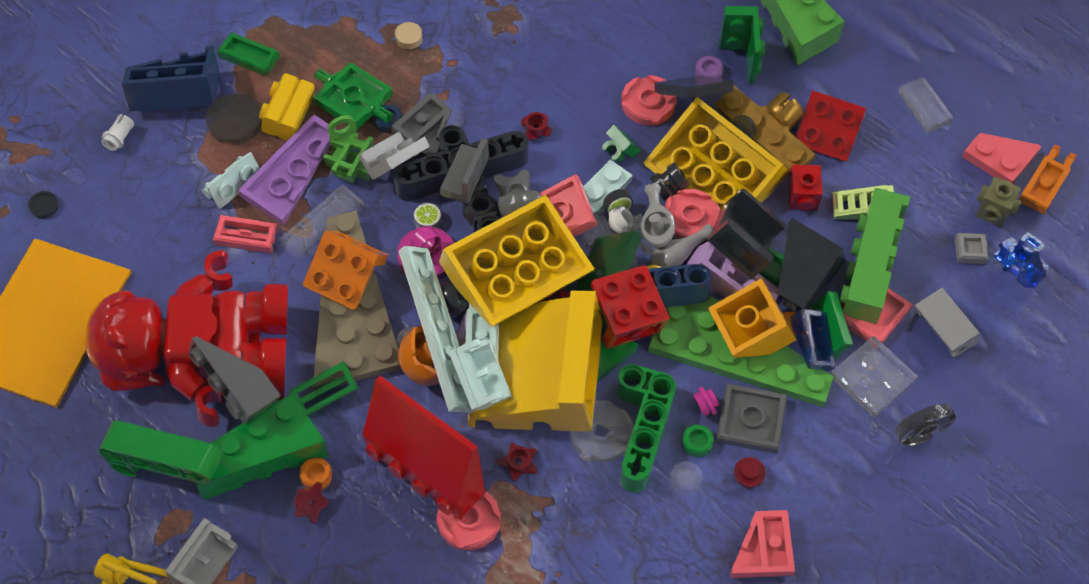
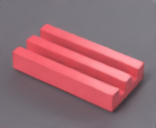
(245, 238)

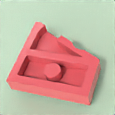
(1000, 155)
(766, 547)

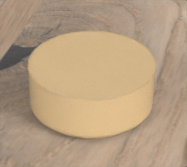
(408, 35)

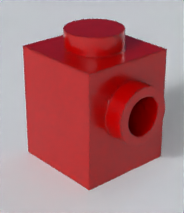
(805, 187)

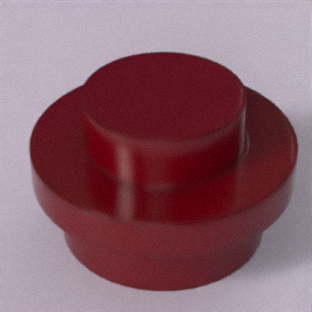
(749, 472)

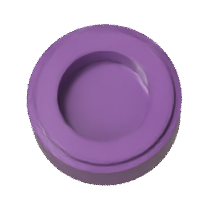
(709, 67)

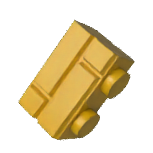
(287, 107)

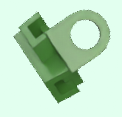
(342, 144)

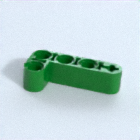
(644, 430)
(135, 447)

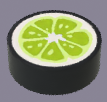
(617, 199)

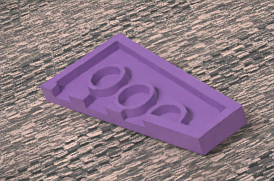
(286, 174)

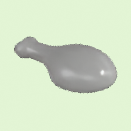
(657, 222)
(679, 249)

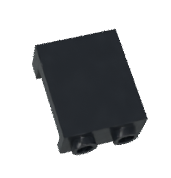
(746, 233)

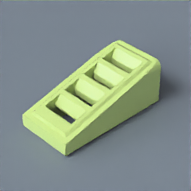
(861, 195)

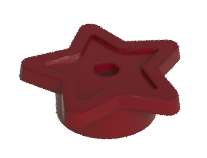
(522, 453)
(303, 499)

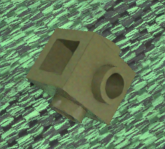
(998, 201)

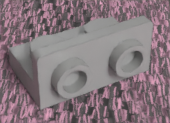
(390, 153)

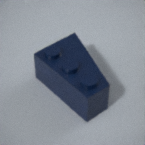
(172, 84)

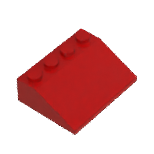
(423, 450)

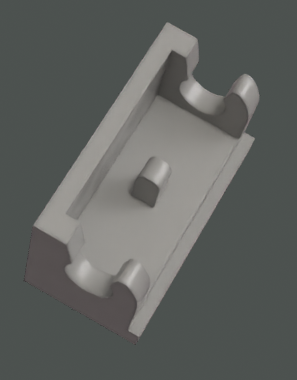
(948, 322)
(202, 556)

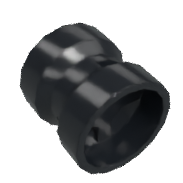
(670, 181)

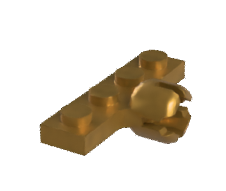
(771, 125)

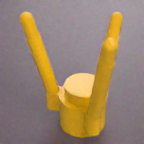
(117, 570)

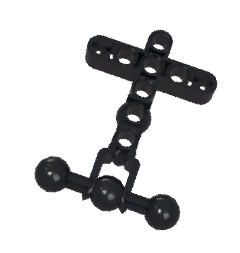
(417, 180)

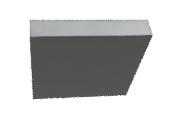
(751, 418)

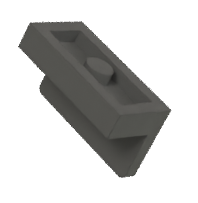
(465, 172)

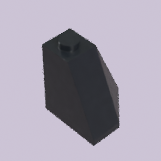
(807, 266)

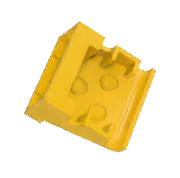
(549, 365)

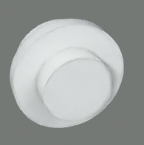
(621, 220)

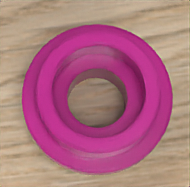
(706, 401)

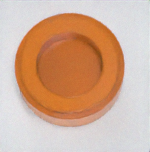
(315, 471)

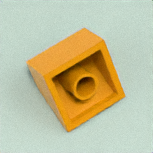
(752, 322)

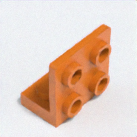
(342, 268)

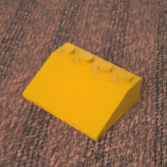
(716, 156)
(515, 261)

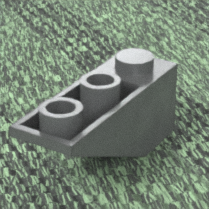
(240, 382)

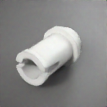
(114, 137)

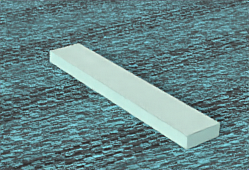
(435, 323)

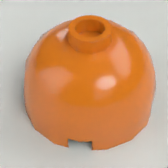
(416, 358)

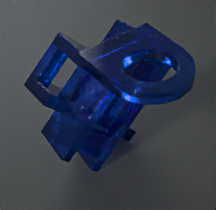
(1023, 260)

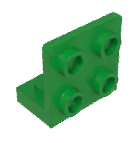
(742, 30)

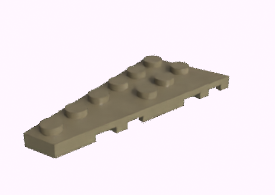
(355, 336)

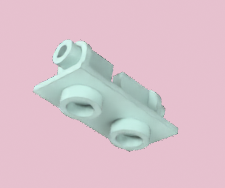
(226, 186)

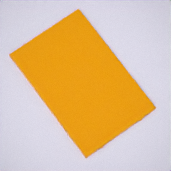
(47, 318)

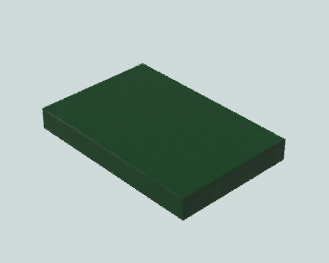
(610, 256)

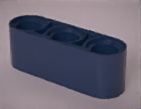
(682, 284)

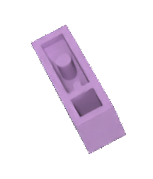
(725, 276)

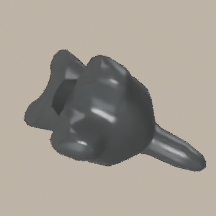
(514, 192)

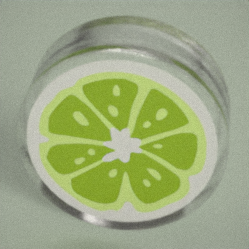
(427, 215)

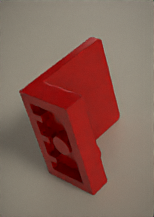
(830, 125)
(630, 306)

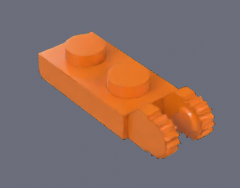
(1046, 181)

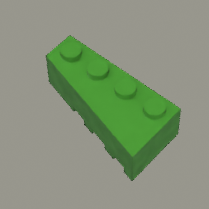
(805, 26)
(873, 256)

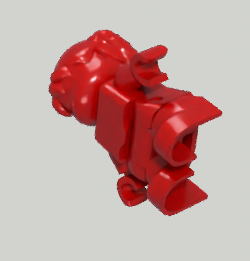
(130, 335)

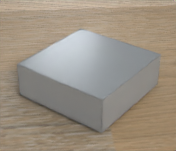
(971, 248)

